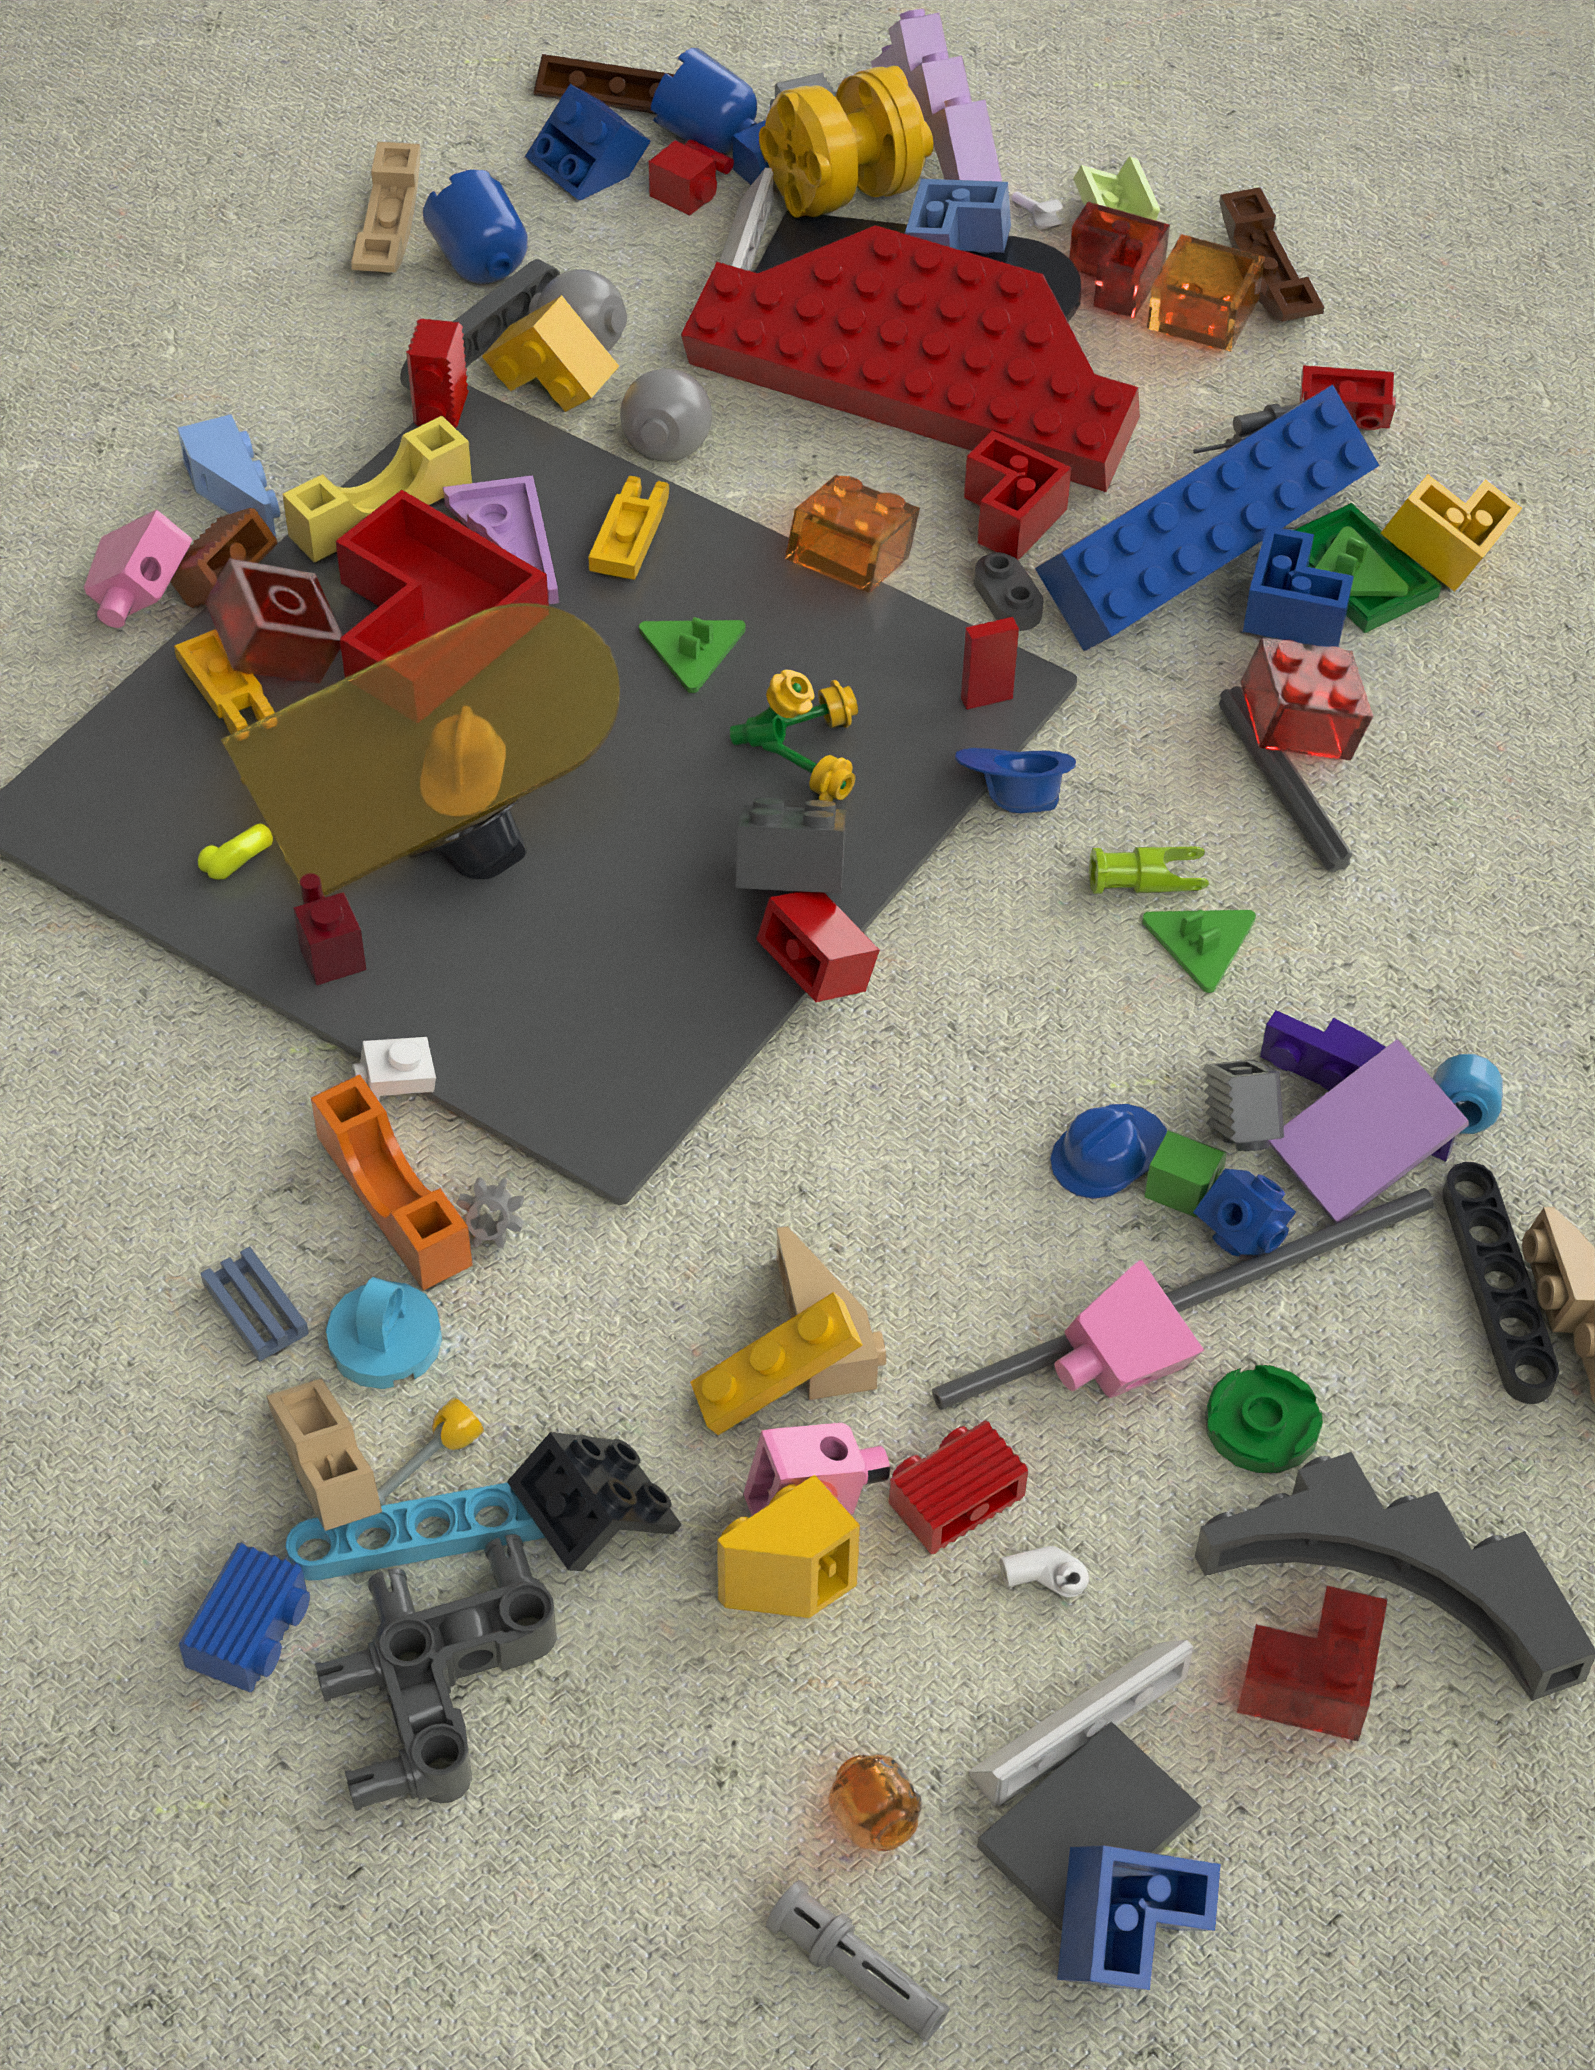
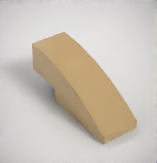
(325, 1454)

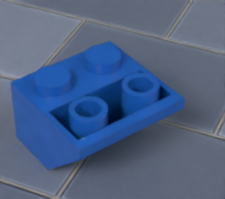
(586, 145)

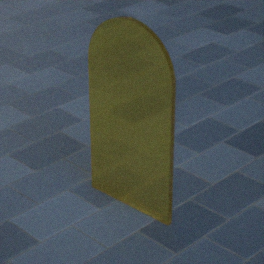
(429, 739)

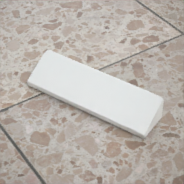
(749, 223)
(1080, 1720)

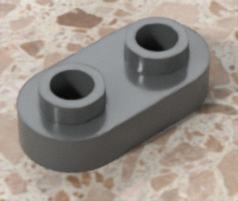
(1008, 590)

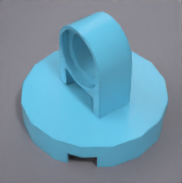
(383, 1333)

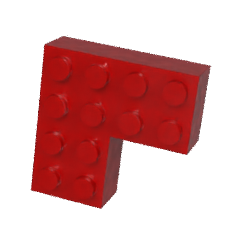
(423, 578)

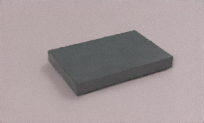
(1096, 1798)

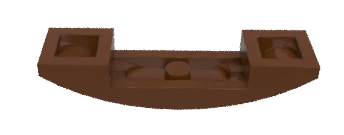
(1251, 229)

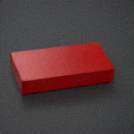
(989, 662)

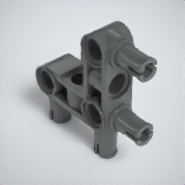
(453, 1643)

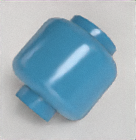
(1474, 1088)

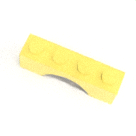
(423, 465)

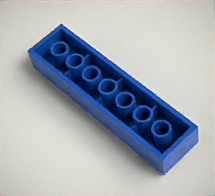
(1206, 518)

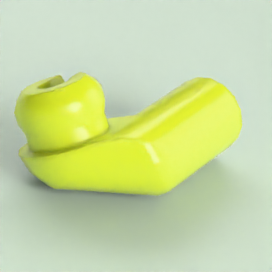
(233, 854)

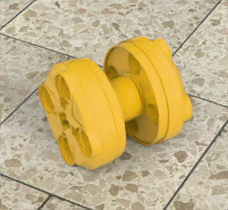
(860, 138)

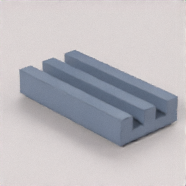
(234, 1272)

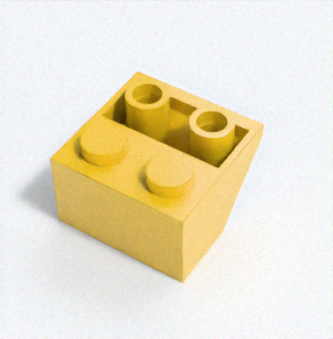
(789, 1554)

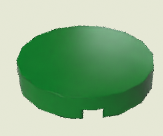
(1263, 1419)

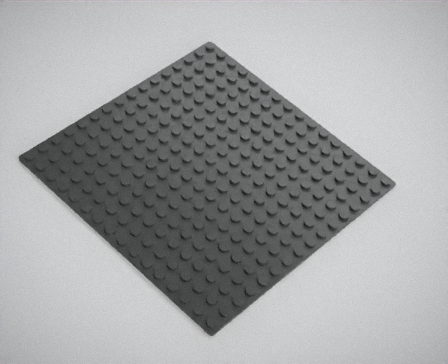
(616, 966)

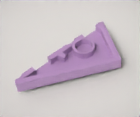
(507, 516)

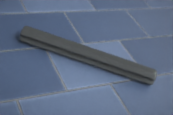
(1288, 786)

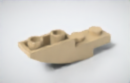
(1565, 1280)

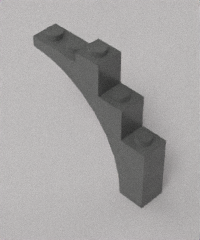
(1415, 1543)

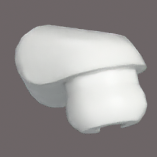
(1048, 1567)

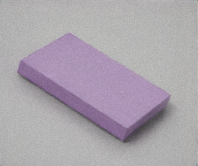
(1368, 1132)

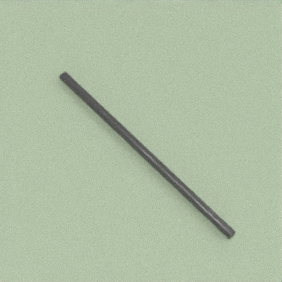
(1197, 1292)

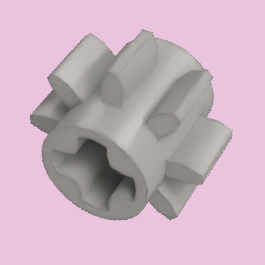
(496, 1198)

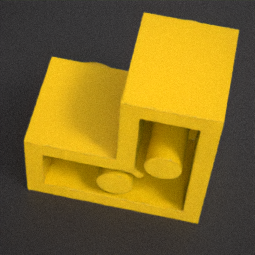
(556, 350)
(1446, 532)

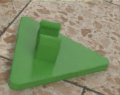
(1355, 557)
(692, 647)
(1201, 940)

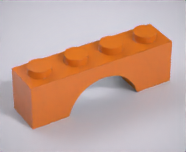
(414, 1220)

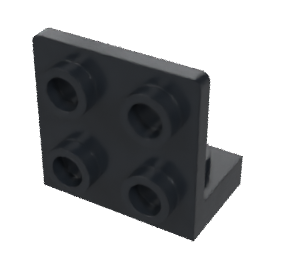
(586, 1492)

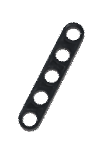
(1496, 1303)

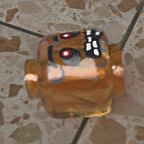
(875, 1802)

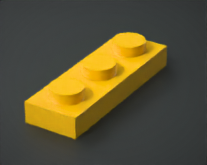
(776, 1363)

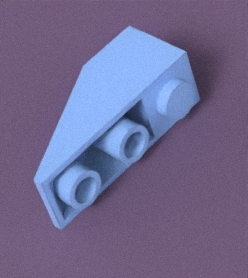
(223, 468)

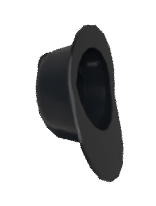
(482, 848)

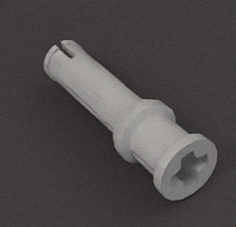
(826, 1945)

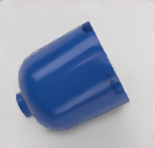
(704, 102)
(476, 227)

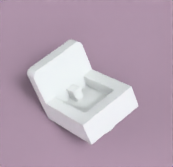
(396, 1066)

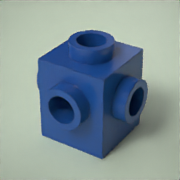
(1245, 1213)

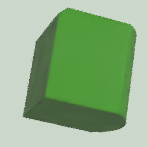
(1183, 1172)

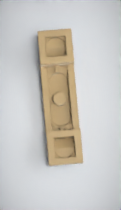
(389, 208)

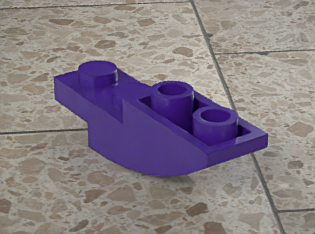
(1321, 1055)

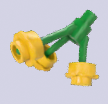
(791, 704)

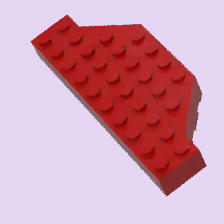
(918, 345)

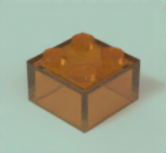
(1205, 292)
(852, 532)

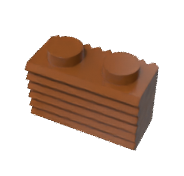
(233, 536)

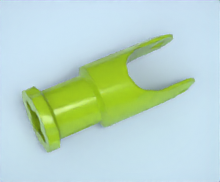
(1143, 870)

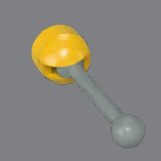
(452, 1428)

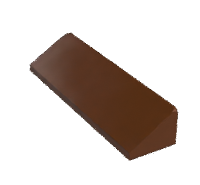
(611, 84)

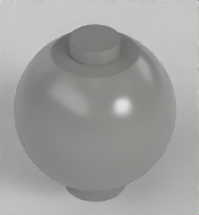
(593, 300)
(666, 414)

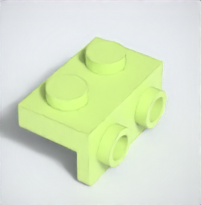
(1125, 191)

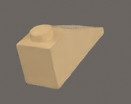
(804, 1284)

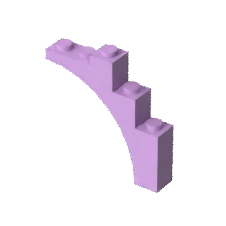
(941, 87)

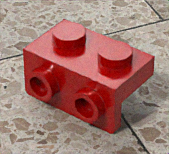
(1363, 392)

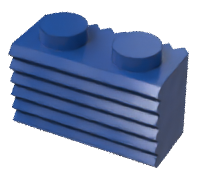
(245, 1618)

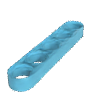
(405, 1542)

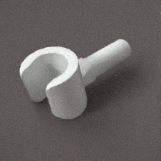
(1043, 213)

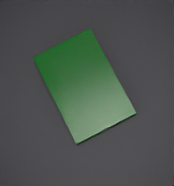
(1373, 611)

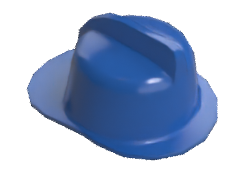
(1020, 779)
(1106, 1149)

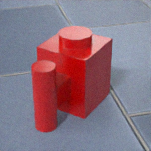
(686, 175)

